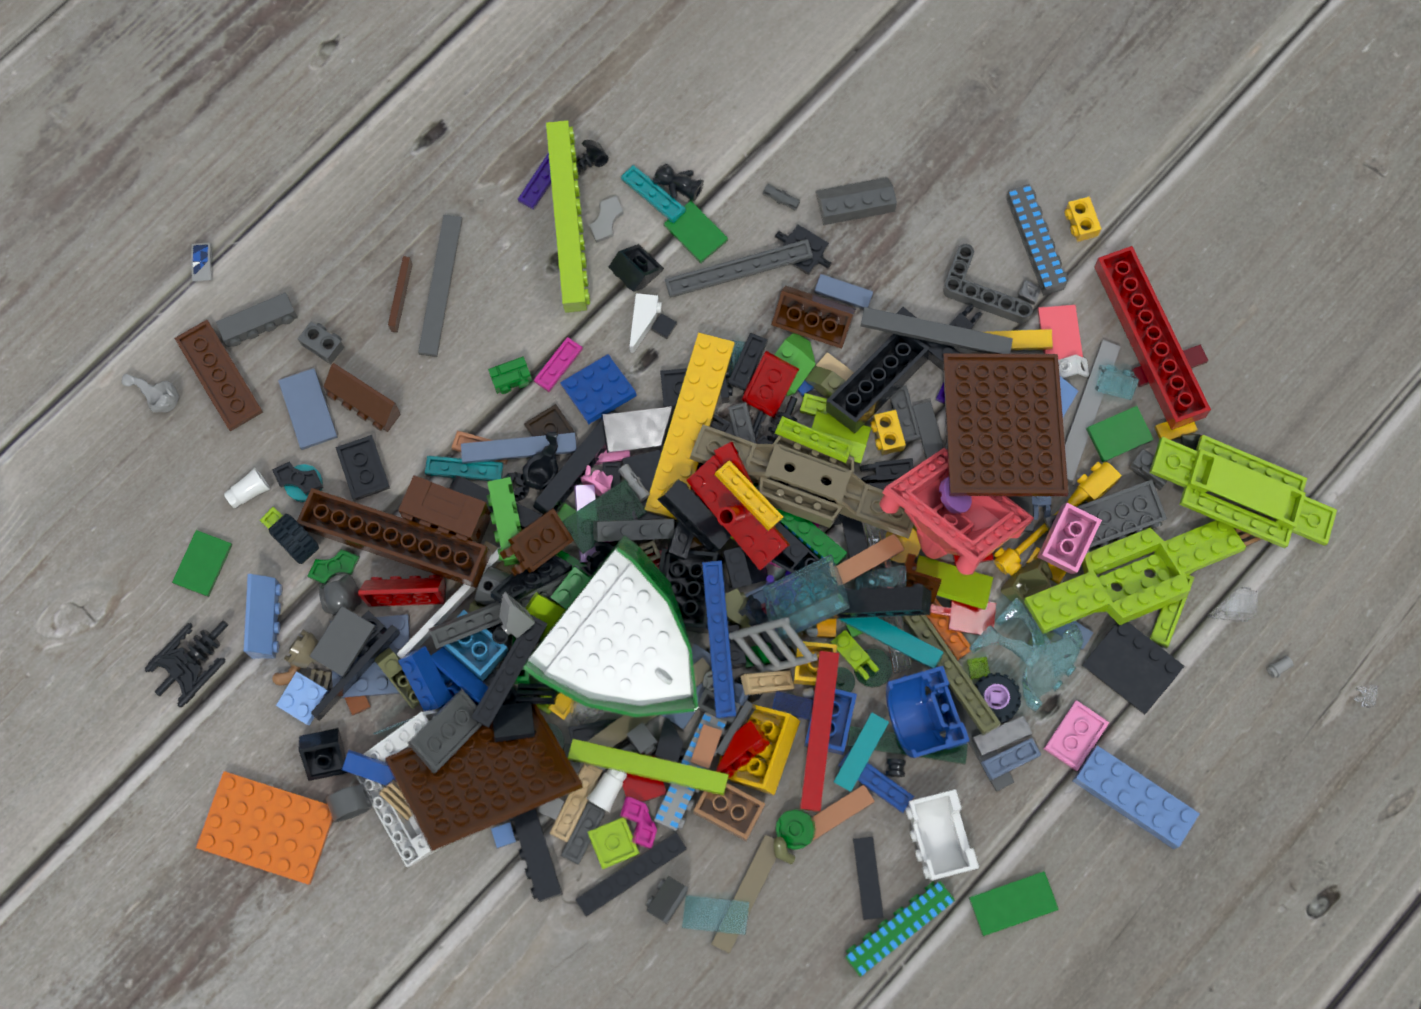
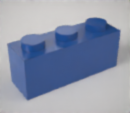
(425, 679)

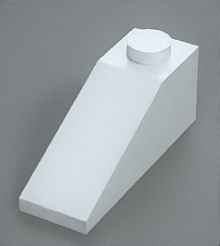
(644, 317)

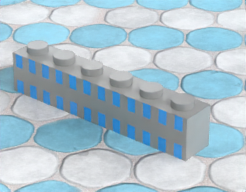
(679, 797)

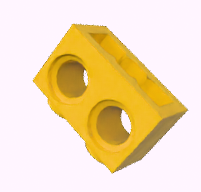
(1087, 218)
(892, 432)

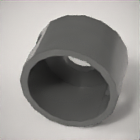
(491, 576)
(348, 803)

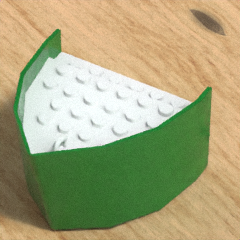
(619, 639)

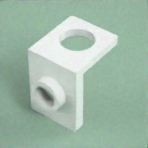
(1072, 365)

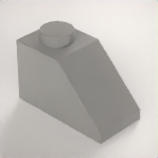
(514, 616)

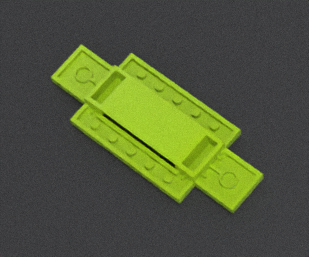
(1245, 481)

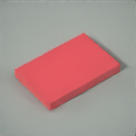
(1064, 330)

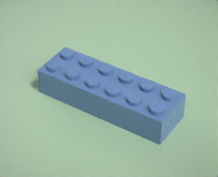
(1136, 797)

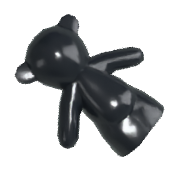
(679, 182)

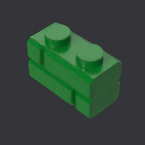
(510, 375)

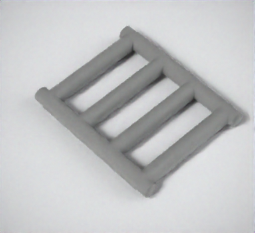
(769, 627)

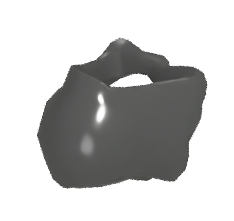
(338, 594)

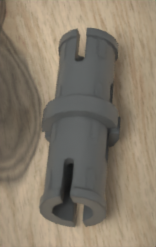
(781, 197)

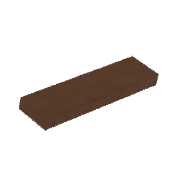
(400, 294)

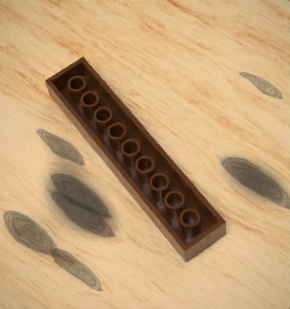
(394, 538)

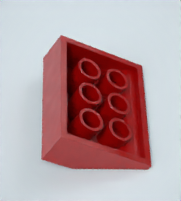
(403, 592)

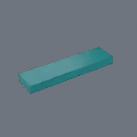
(653, 193)
(450, 467)
(861, 752)

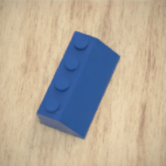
(458, 677)

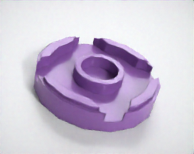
(954, 504)

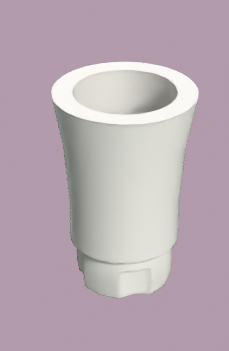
(246, 488)
(607, 789)

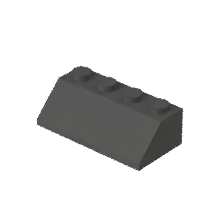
(856, 201)

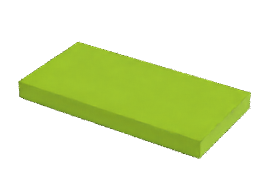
(967, 589)

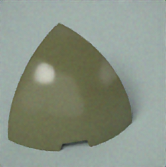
(1028, 581)

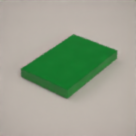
(696, 232)
(1119, 434)
(202, 563)

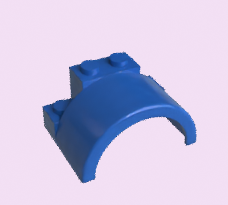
(921, 717)

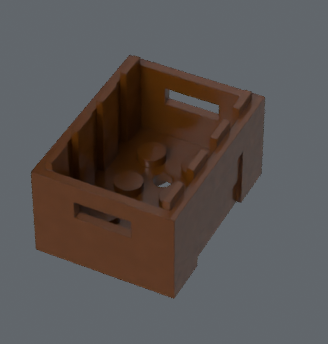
(445, 510)

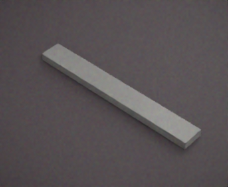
(1087, 409)

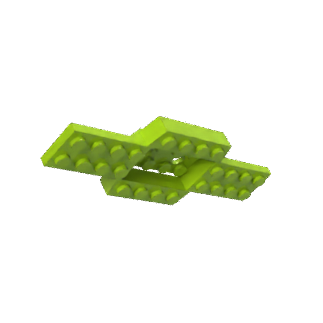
(1139, 594)

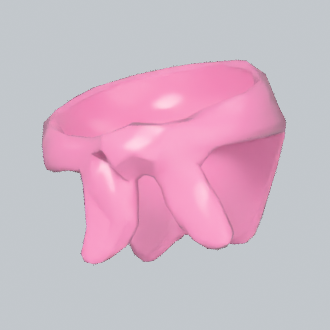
(599, 479)

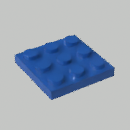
(598, 389)

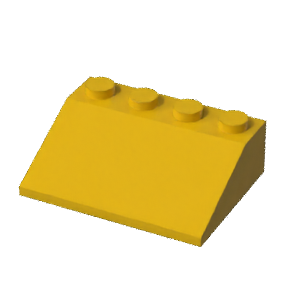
(766, 768)

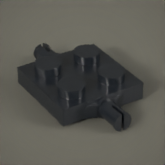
(816, 244)

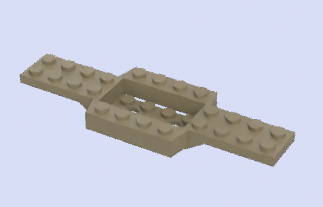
(849, 492)

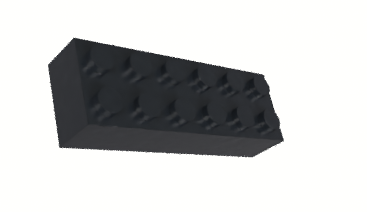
(876, 381)

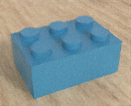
(478, 652)

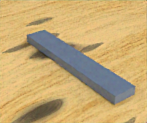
(514, 448)

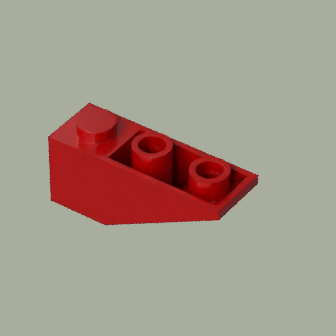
(743, 747)

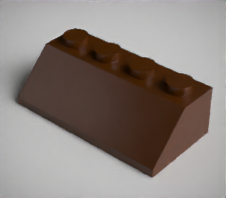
(813, 317)
(361, 398)

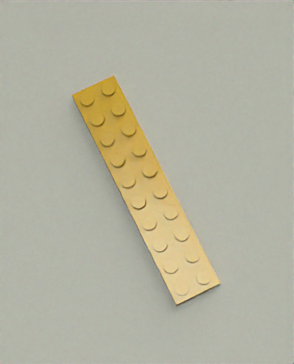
(694, 407)

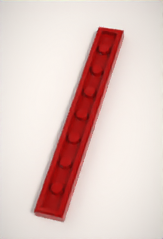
(819, 731)

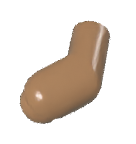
(285, 678)

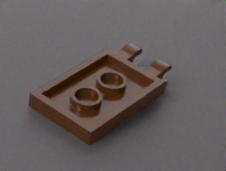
(537, 542)

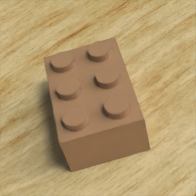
(732, 812)

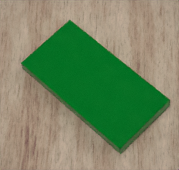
(1013, 903)

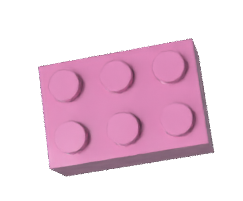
(1069, 538)

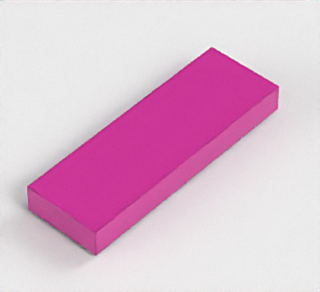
(558, 364)

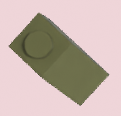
(824, 381)

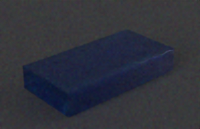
(794, 705)

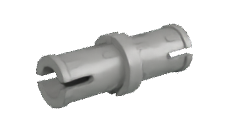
(634, 482)

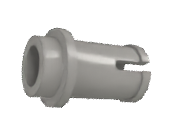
(1279, 667)

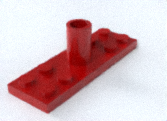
(755, 540)

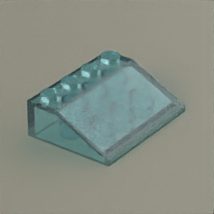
(806, 596)

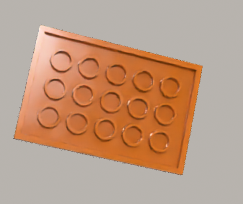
(266, 828)

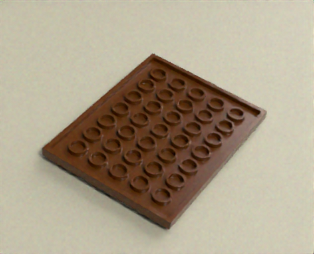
(1004, 425)
(483, 782)

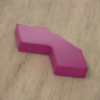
(645, 828)

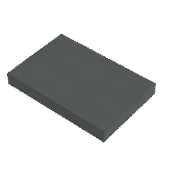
(342, 641)

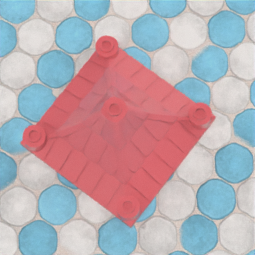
(970, 534)

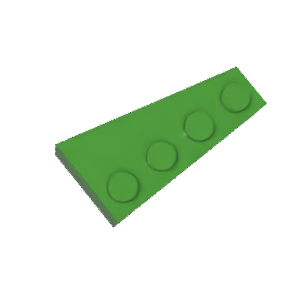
(504, 514)

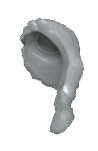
(160, 397)

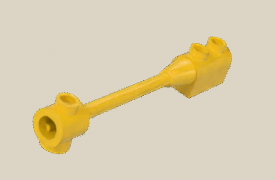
(1090, 488)

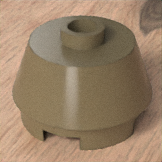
(301, 650)

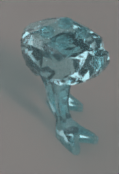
(1045, 661)

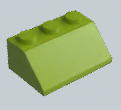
(832, 427)

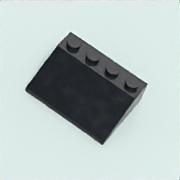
(688, 585)
(1133, 666)

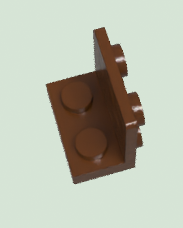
(914, 577)

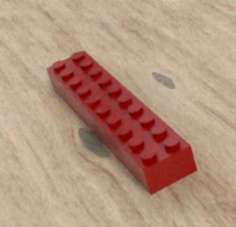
(1152, 338)

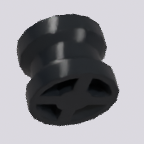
(895, 767)

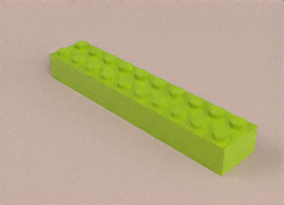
(566, 211)

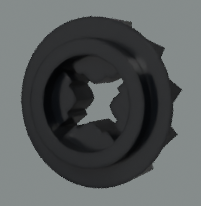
(521, 492)

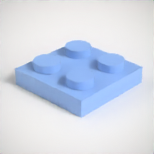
(302, 697)

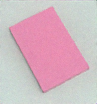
(1076, 735)

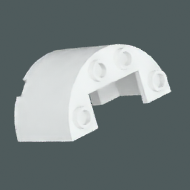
(940, 836)

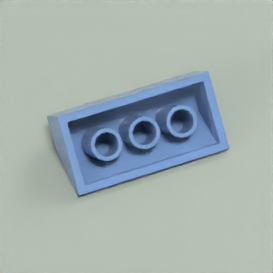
(262, 617)

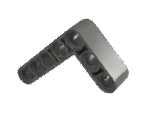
(981, 292)

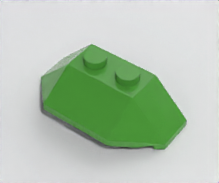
(798, 353)

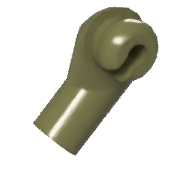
(781, 851)

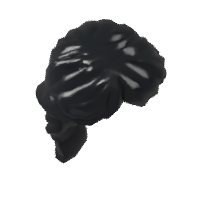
(543, 465)

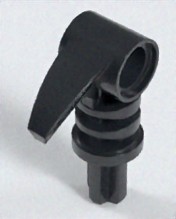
(594, 154)

